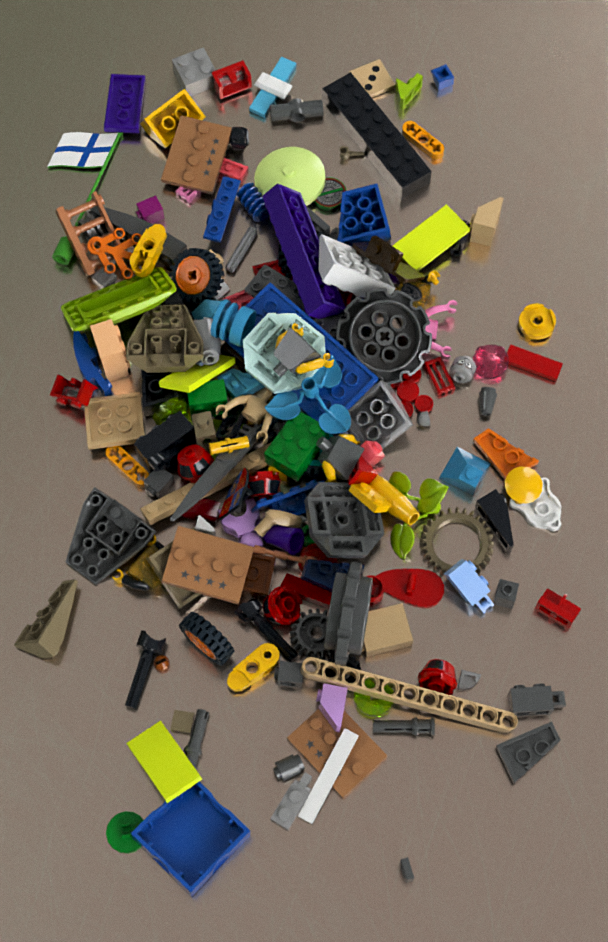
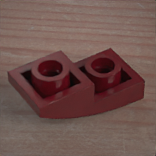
(205, 508)

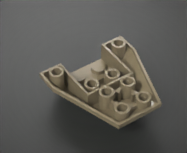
(165, 340)

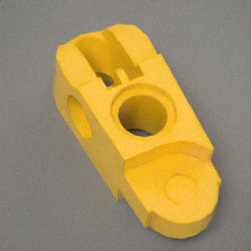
(154, 237)
(241, 679)

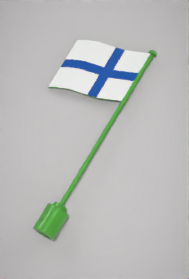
(81, 151)

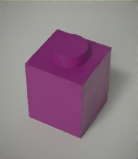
(150, 210)

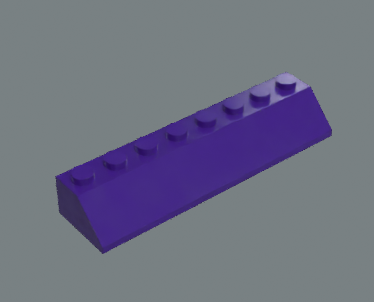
(301, 249)

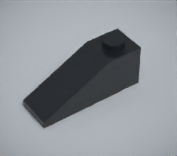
(495, 511)

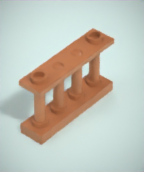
(73, 232)

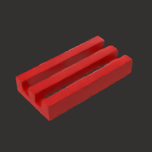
(436, 387)

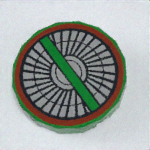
(331, 195)

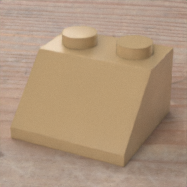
(485, 222)

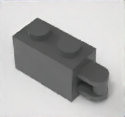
(534, 700)

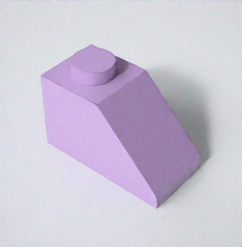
(332, 704)

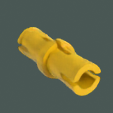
(241, 442)

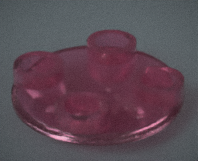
(490, 361)

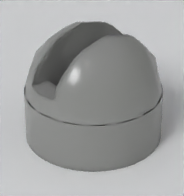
(423, 419)

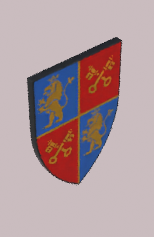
(237, 493)

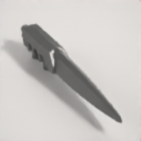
(217, 471)

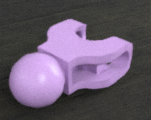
(243, 526)

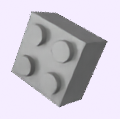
(194, 71)

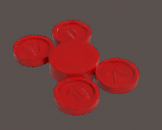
(409, 393)

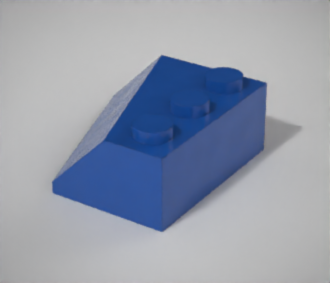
(362, 216)

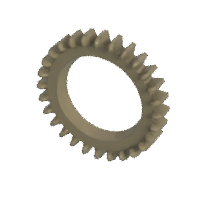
(457, 517)

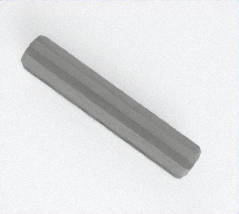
(241, 249)

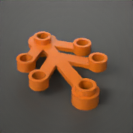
(118, 252)

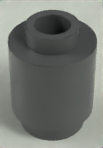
(288, 767)

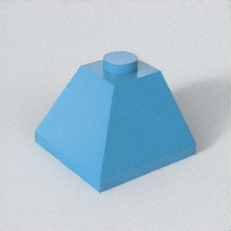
(465, 471)

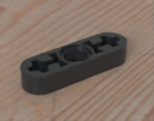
(231, 424)
(166, 458)

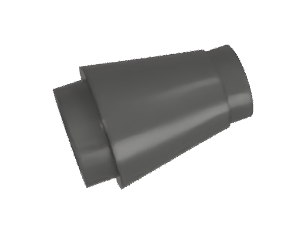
(487, 399)

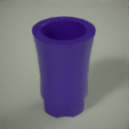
(286, 538)

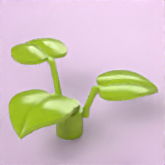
(431, 495)

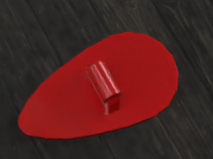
(413, 586)

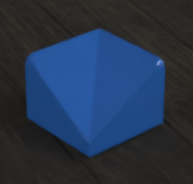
(442, 77)

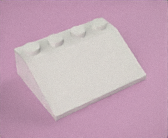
(348, 270)

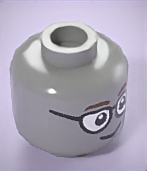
(462, 369)

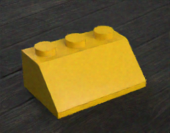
(163, 122)

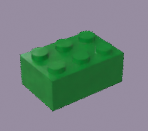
(295, 446)

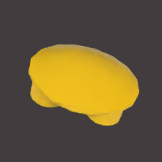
(523, 485)

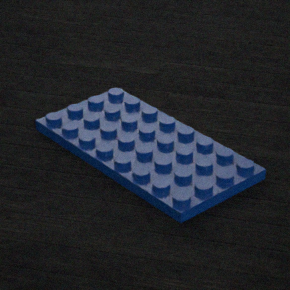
(355, 376)

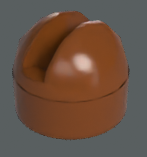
(163, 666)

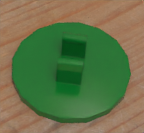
(120, 830)

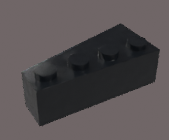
(153, 394)

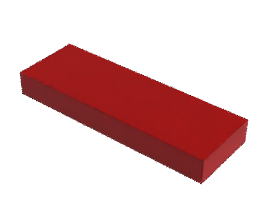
(534, 363)

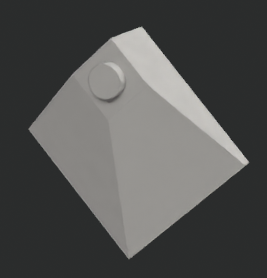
(379, 416)

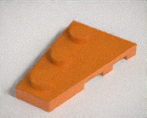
(501, 453)

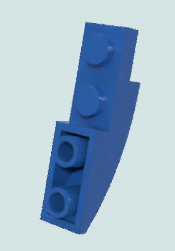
(88, 363)

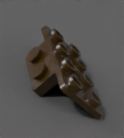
(388, 258)

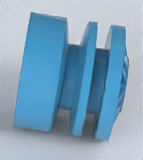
(233, 323)

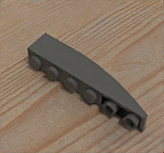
(133, 225)

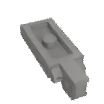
(292, 802)

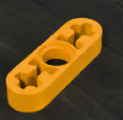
(425, 147)
(130, 474)

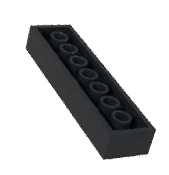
(376, 135)

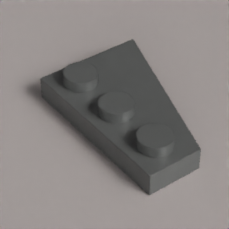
(527, 749)

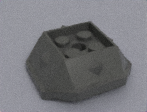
(359, 526)

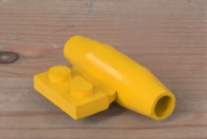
(384, 497)

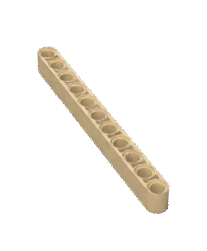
(418, 695)

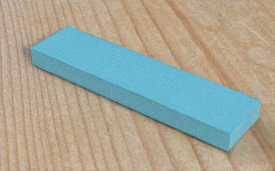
(263, 100)

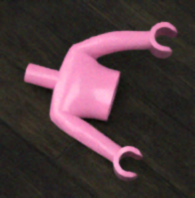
(432, 327)

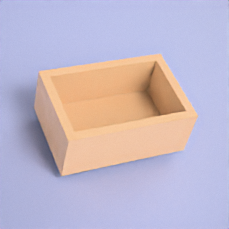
(110, 350)

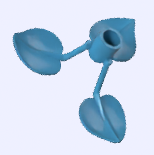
(333, 421)

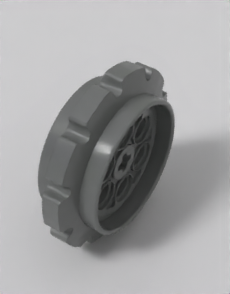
(414, 321)
(348, 613)

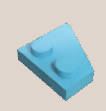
(240, 383)

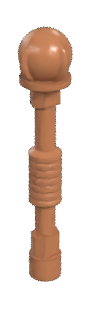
(281, 555)

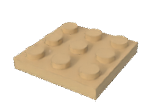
(114, 420)

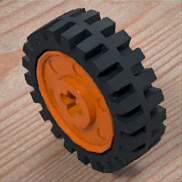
(197, 275)
(206, 638)

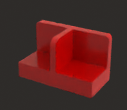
(558, 608)

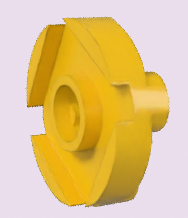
(532, 330)

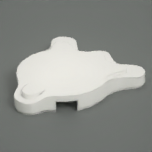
(544, 511)

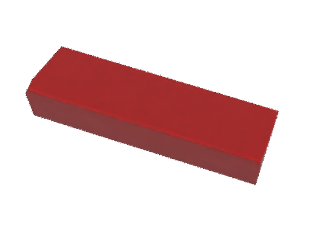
(307, 590)

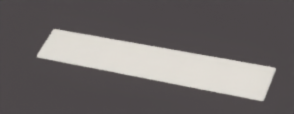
(328, 776)

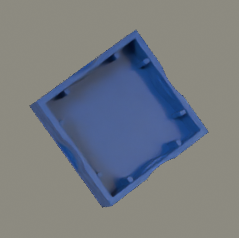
(191, 836)

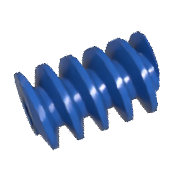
(253, 202)

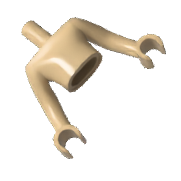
(253, 411)

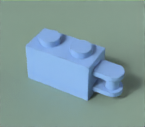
(469, 584)

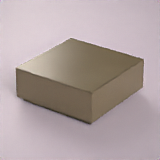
(182, 721)

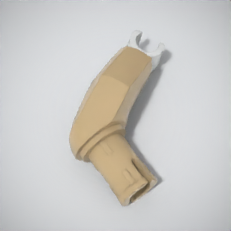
(280, 518)

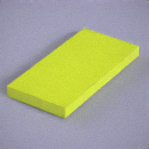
(432, 238)
(196, 375)
(164, 761)

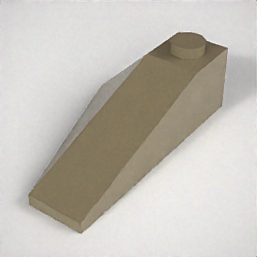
(48, 630)

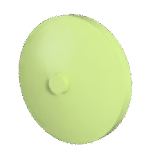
(294, 169)

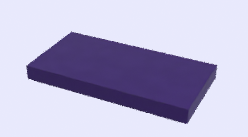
(124, 103)

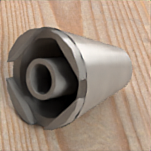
(211, 344)

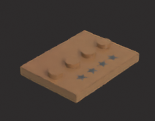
(196, 154)
(207, 565)
(317, 739)

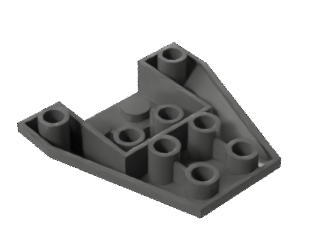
(106, 537)

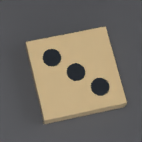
(374, 78)

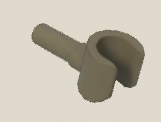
(345, 153)

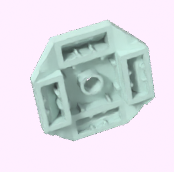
(261, 344)

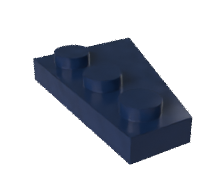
(323, 573)

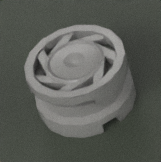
(96, 231)

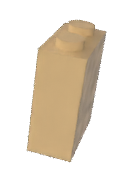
(386, 631)

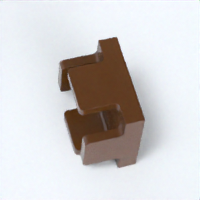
(259, 576)

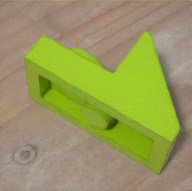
(406, 92)

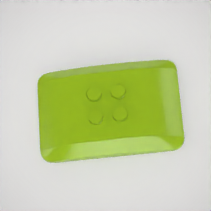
(119, 300)

